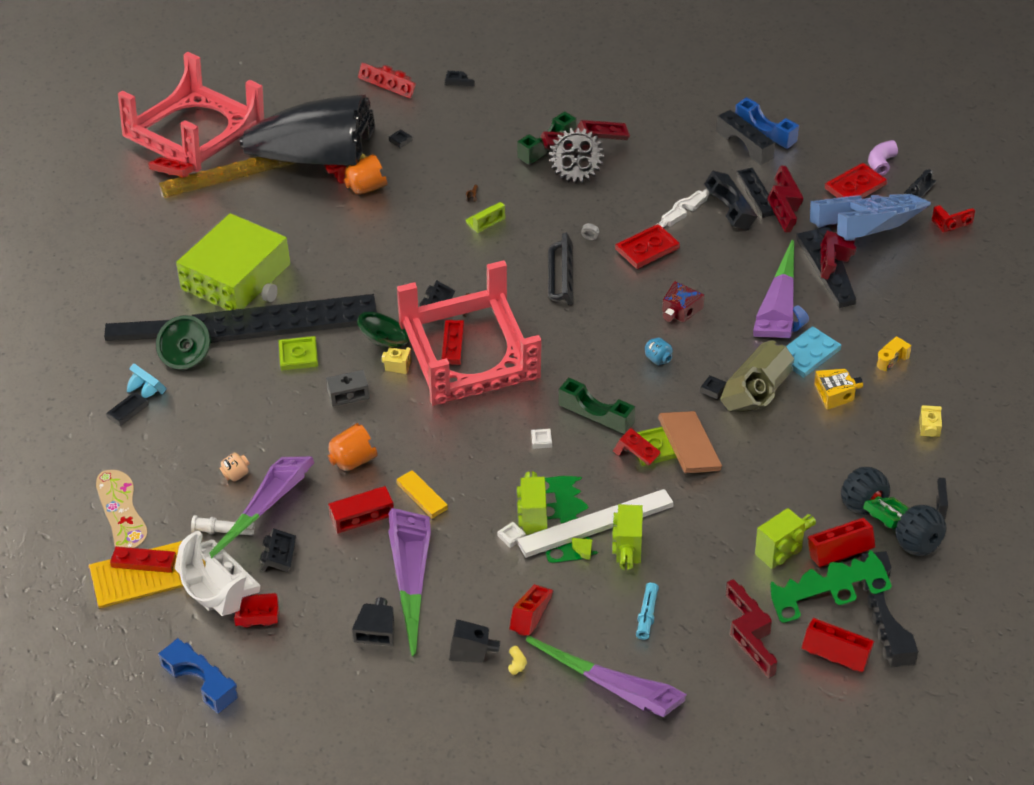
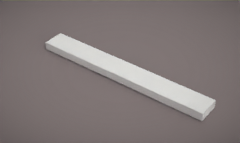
(589, 524)

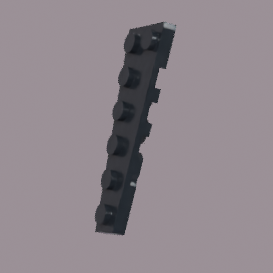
(838, 282)

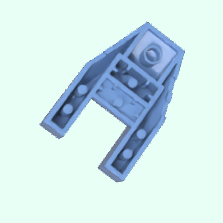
(866, 216)

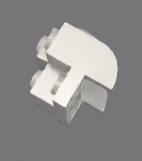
(217, 584)

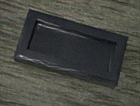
(127, 408)

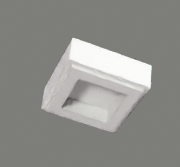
(541, 438)
(510, 534)

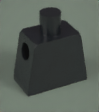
(375, 624)
(471, 642)

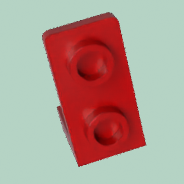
(950, 222)
(637, 445)

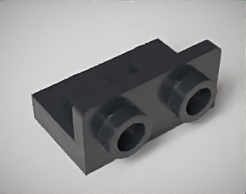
(437, 293)
(278, 550)

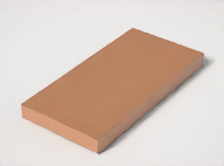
(690, 442)

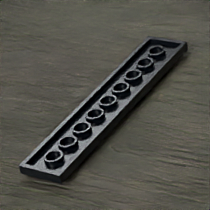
(286, 318)

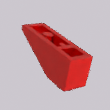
(529, 609)

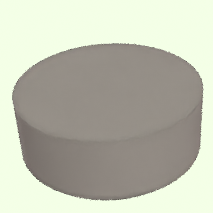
(590, 232)
(269, 292)

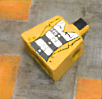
(836, 387)

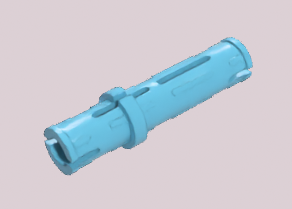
(646, 616)

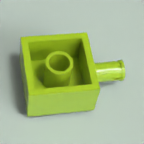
(532, 503)
(628, 535)
(781, 537)

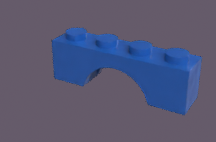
(782, 133)
(181, 660)

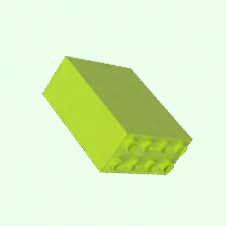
(233, 263)

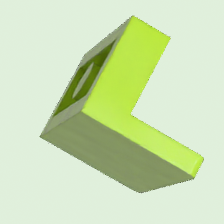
(487, 217)

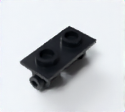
(921, 184)

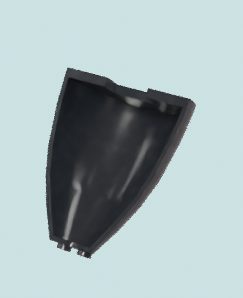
(314, 132)

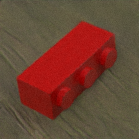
(360, 509)
(841, 542)
(837, 645)

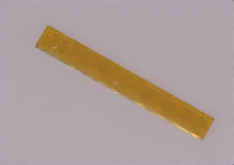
(219, 175)

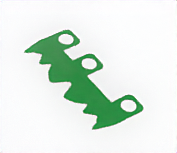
(566, 509)
(838, 578)

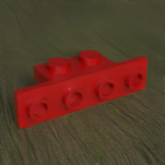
(388, 79)

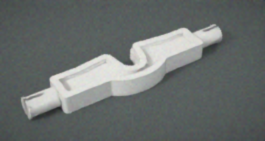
(678, 212)

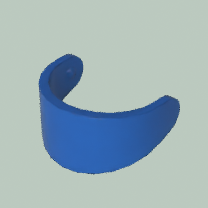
(803, 318)

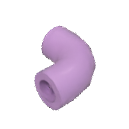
(879, 154)

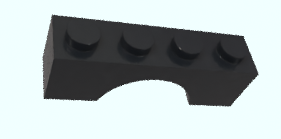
(759, 145)
(723, 187)

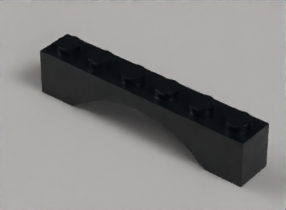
(898, 642)

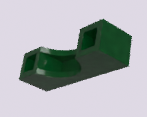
(531, 148)
(576, 397)

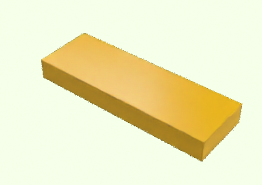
(422, 494)

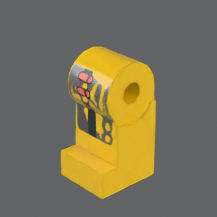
(892, 352)

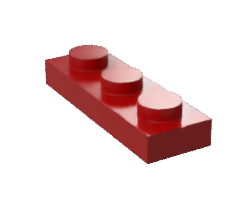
(172, 167)
(453, 341)
(143, 559)

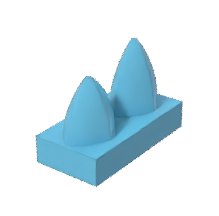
(140, 377)

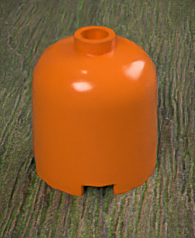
(365, 175)
(351, 448)

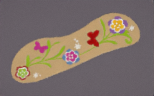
(116, 497)

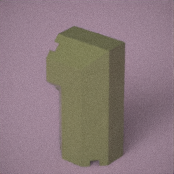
(758, 378)

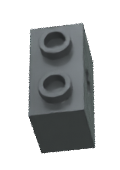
(347, 388)

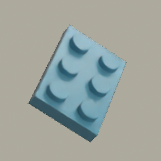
(811, 351)

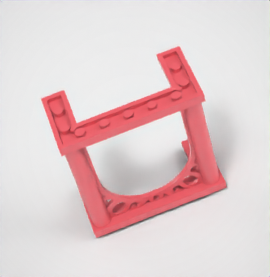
(188, 90)
(437, 371)

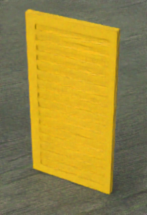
(123, 585)

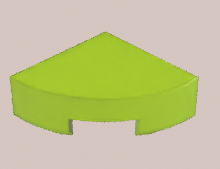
(582, 547)

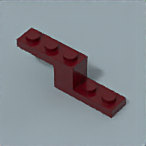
(601, 129)
(785, 199)
(832, 248)
(751, 628)

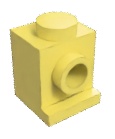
(397, 360)
(930, 421)

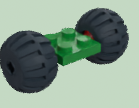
(917, 528)

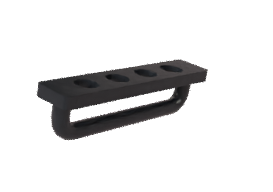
(567, 270)

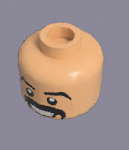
(234, 467)

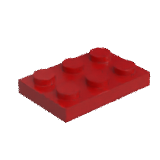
(856, 182)
(647, 246)

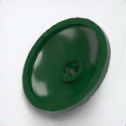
(382, 330)
(174, 338)

